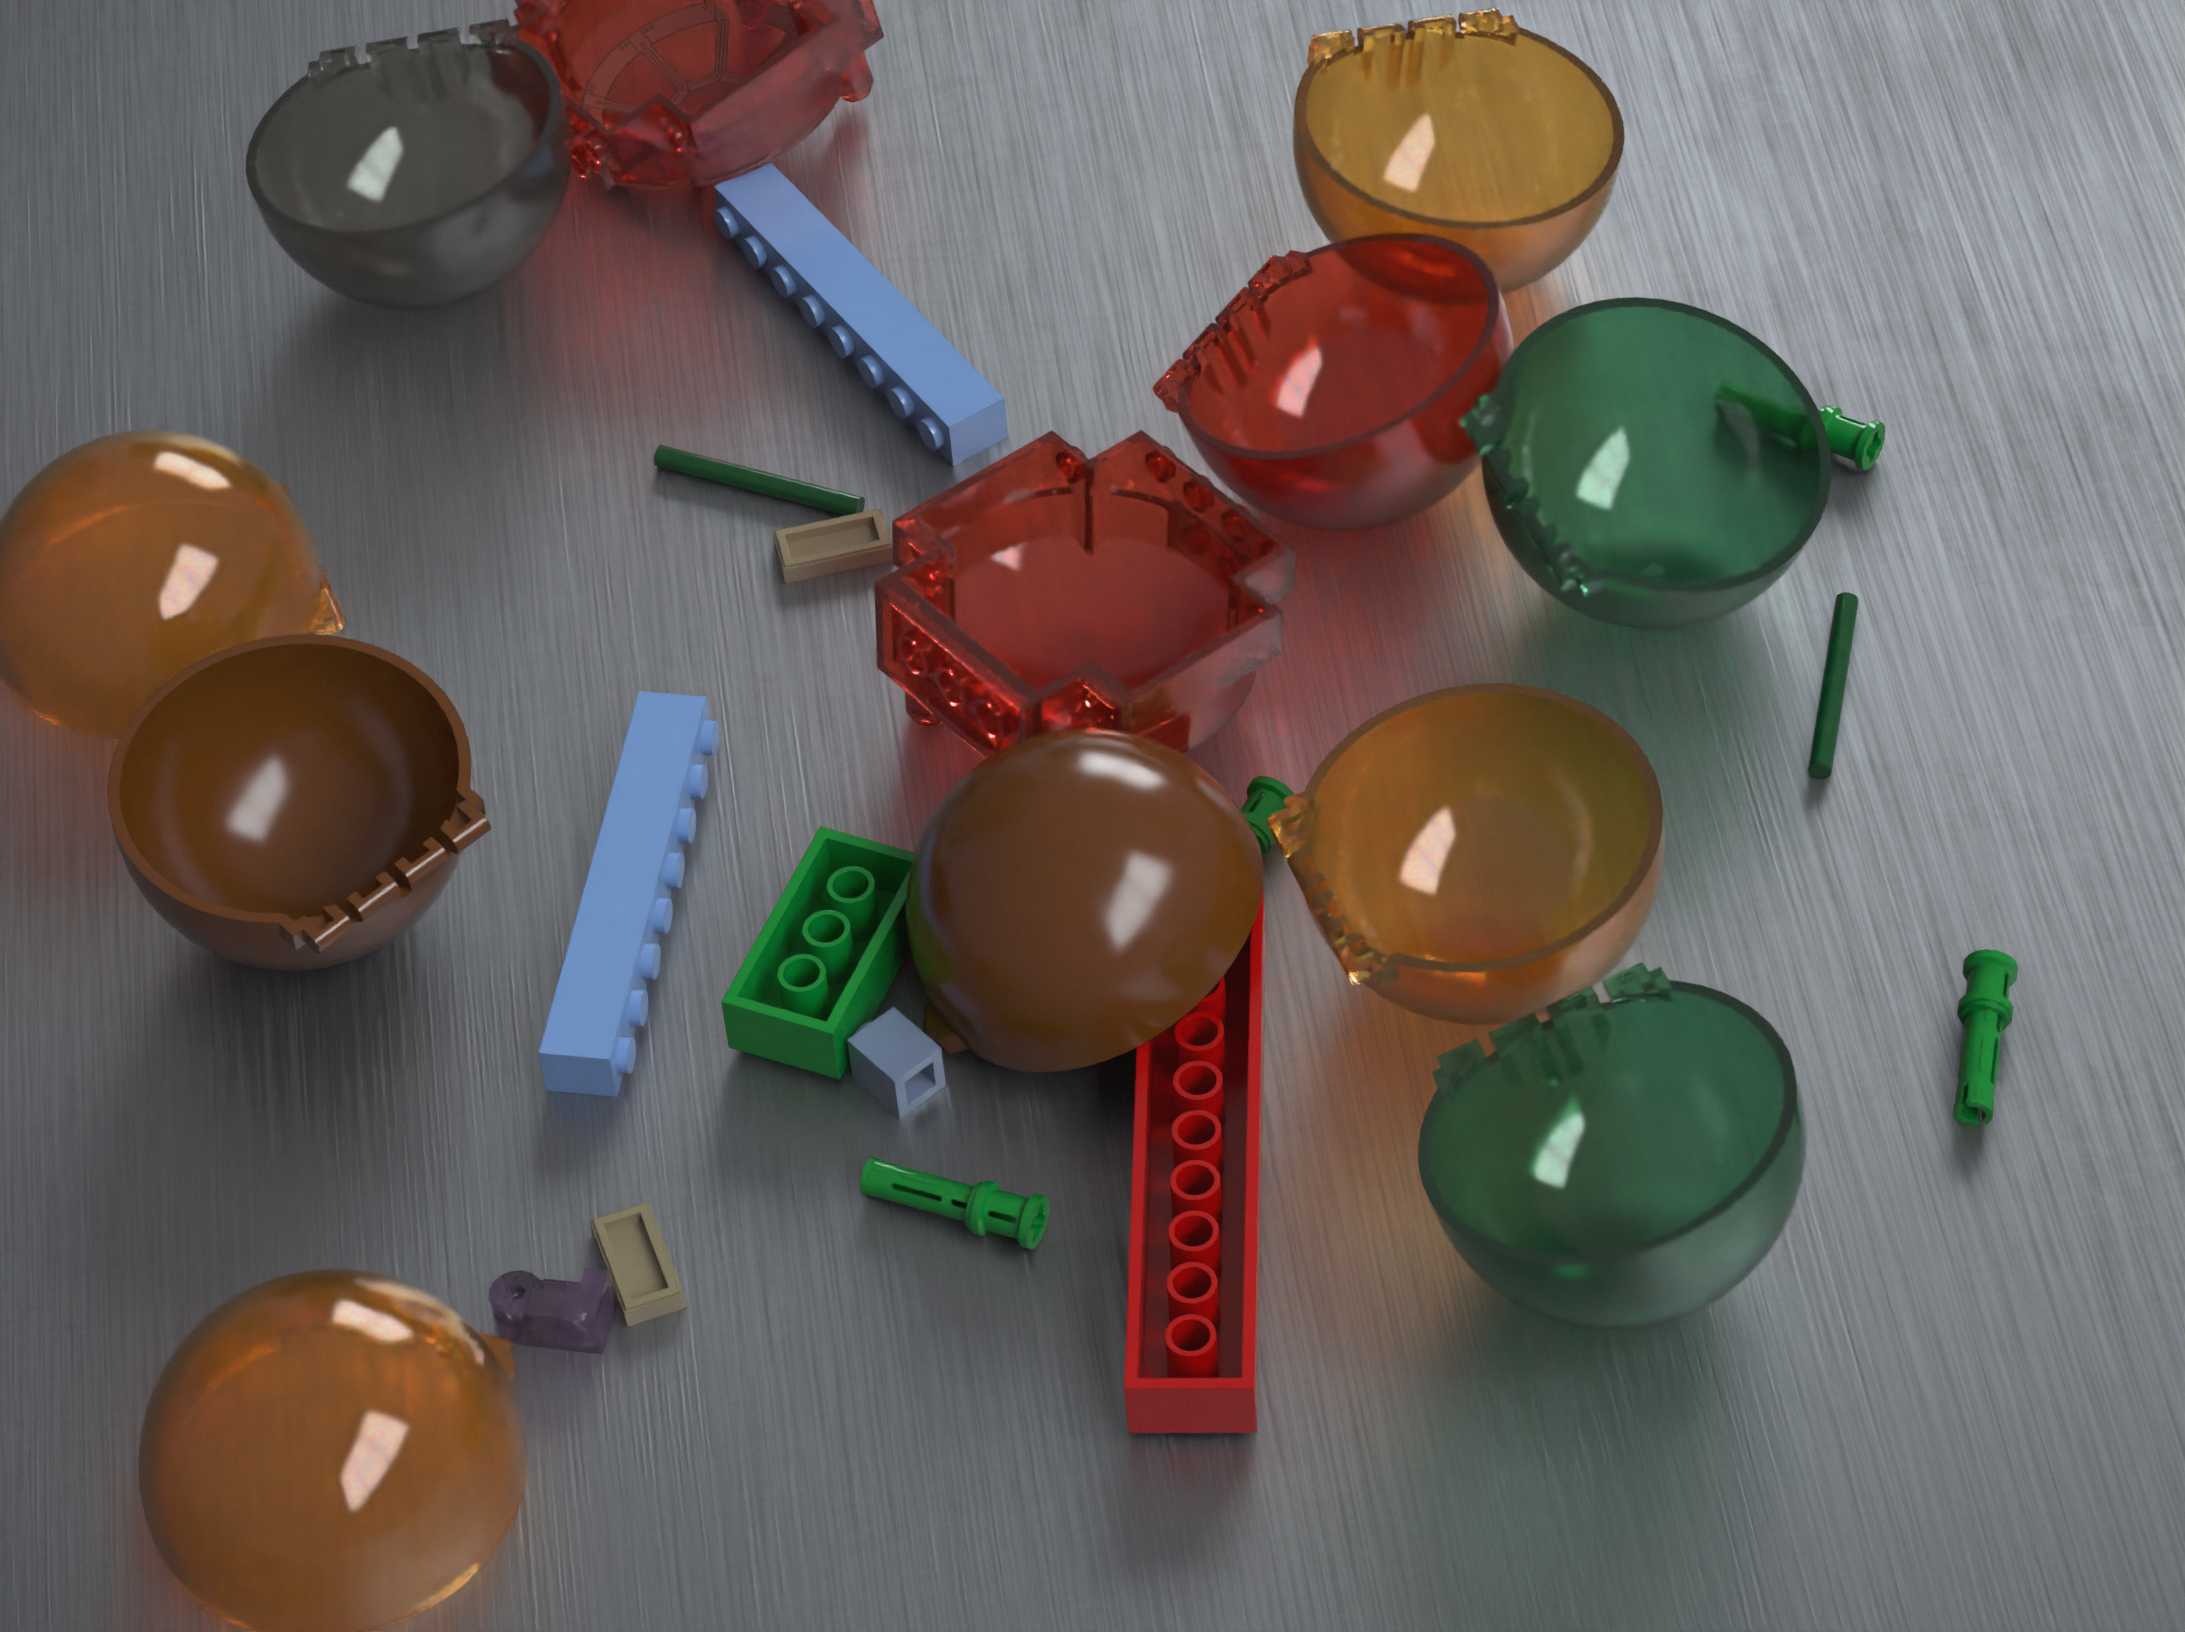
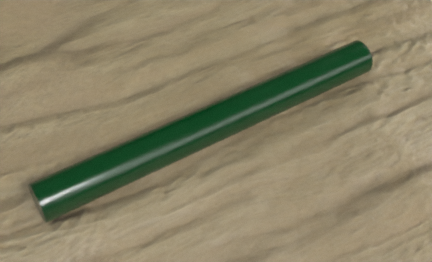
(758, 481)
(1833, 686)

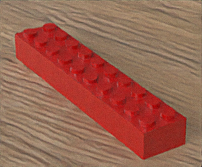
(1199, 1211)

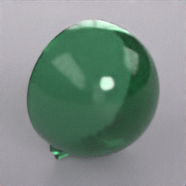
(1650, 462)
(1617, 1152)

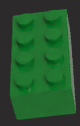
(823, 955)

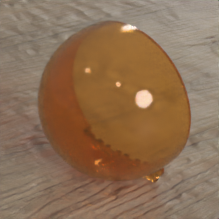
(1457, 139)
(141, 565)
(1479, 850)
(331, 1453)

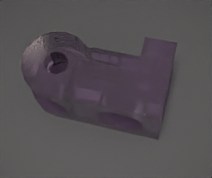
(555, 1311)

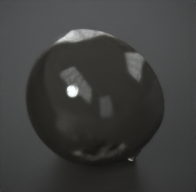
(416, 168)

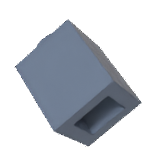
(896, 1062)

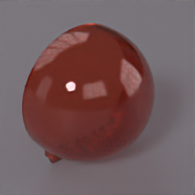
(1346, 380)

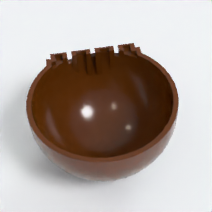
(294, 800)
(1077, 898)

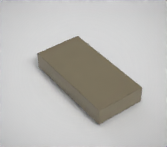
(833, 545)
(638, 1263)

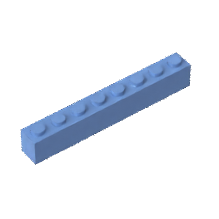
(861, 314)
(628, 895)

